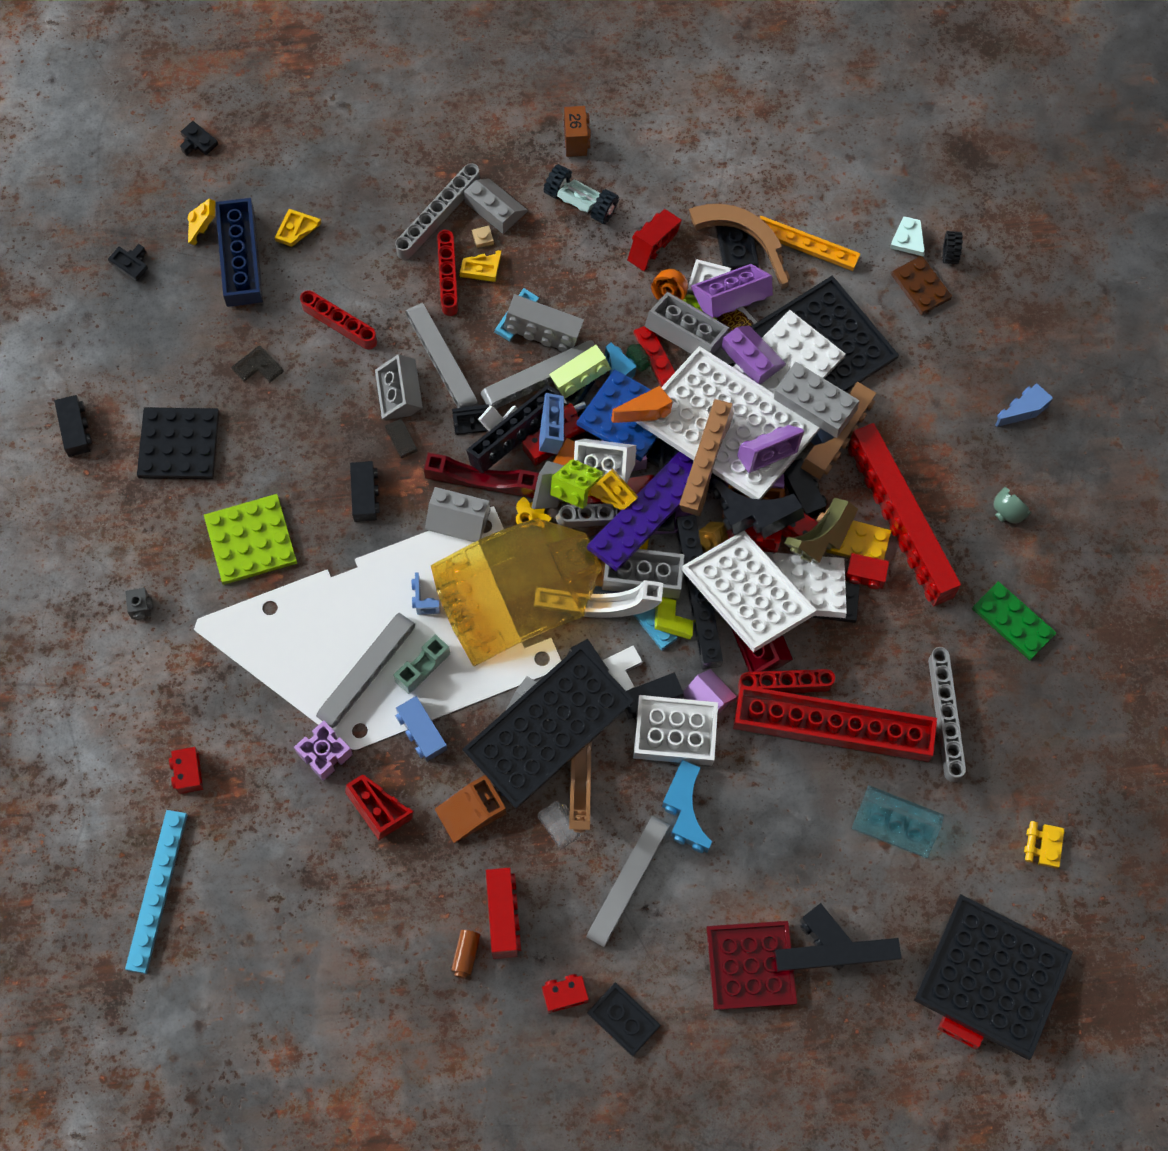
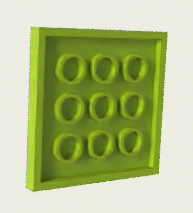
(250, 539)

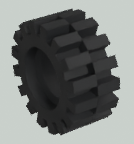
(952, 247)

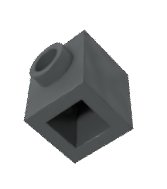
(138, 603)

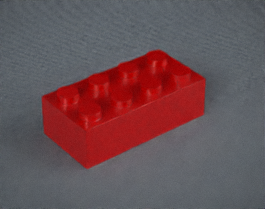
(501, 913)

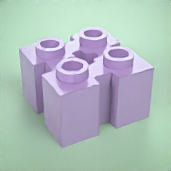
(324, 739)

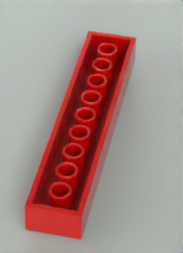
(903, 515)
(835, 723)

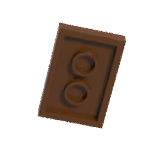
(921, 285)

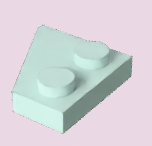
(909, 237)

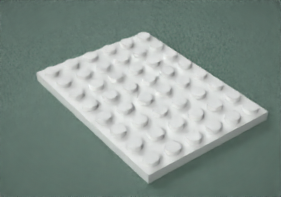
(756, 413)

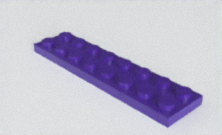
(643, 516)

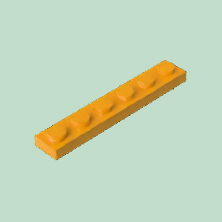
(813, 245)

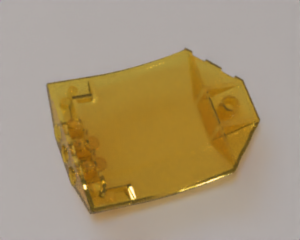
(515, 585)

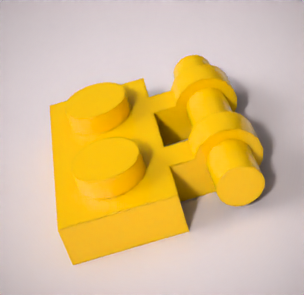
(1050, 845)

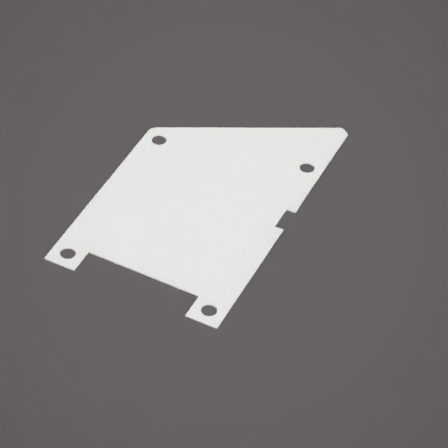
(332, 621)

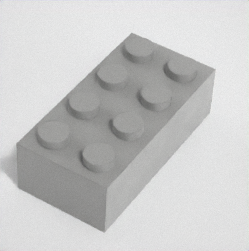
(542, 323)
(685, 325)
(816, 399)
(648, 566)

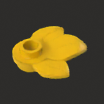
(525, 511)

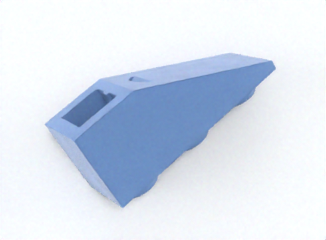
(1028, 406)

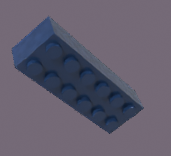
(238, 252)

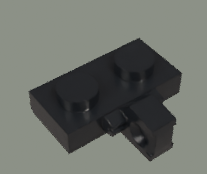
(196, 139)
(130, 261)

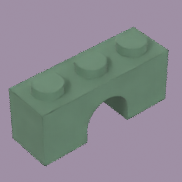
(414, 673)

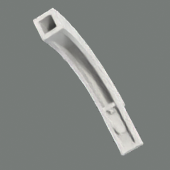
(626, 603)

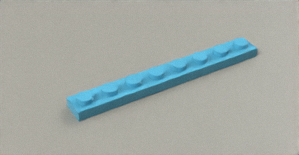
(156, 892)

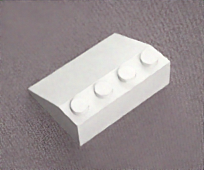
(675, 730)

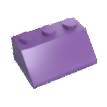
(752, 354)
(770, 447)

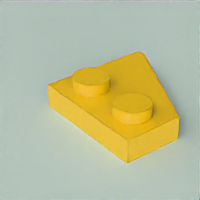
(481, 267)
(613, 490)

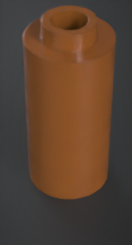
(465, 953)

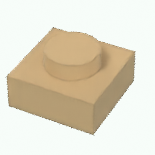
(482, 237)

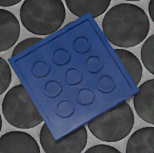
(597, 416)

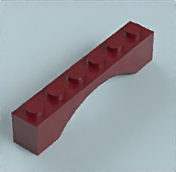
(451, 471)

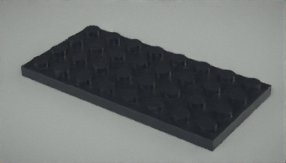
(548, 726)

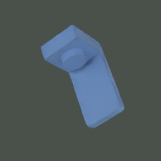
(429, 605)

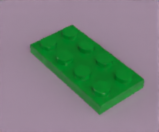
(1014, 620)

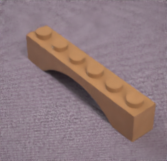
(820, 457)
(700, 474)

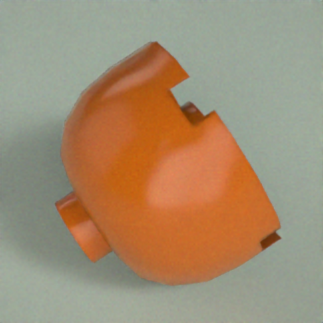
(670, 281)

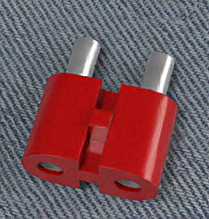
(570, 420)

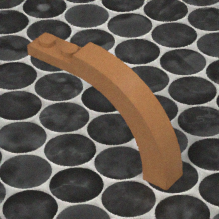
(739, 218)
(580, 790)

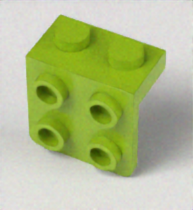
(573, 482)

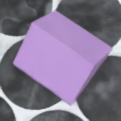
(709, 688)

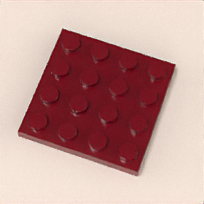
(746, 968)

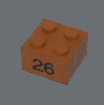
(576, 131)

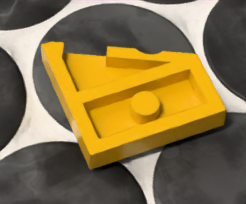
(200, 219)
(296, 227)

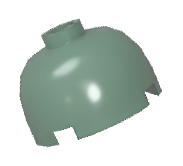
(1010, 507)

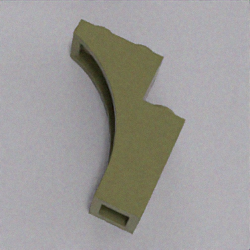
(826, 534)

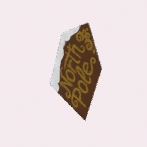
(737, 318)

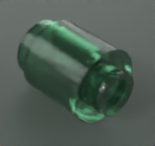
(639, 356)

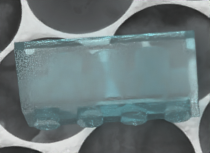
(898, 821)

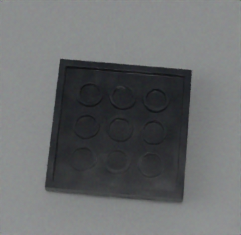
(178, 443)

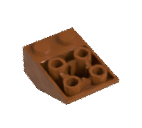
(470, 809)

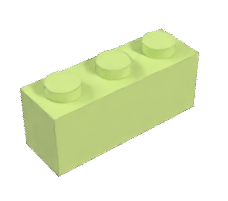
(580, 371)

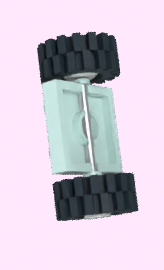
(580, 195)

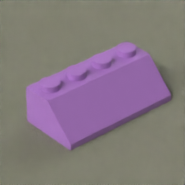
(733, 290)

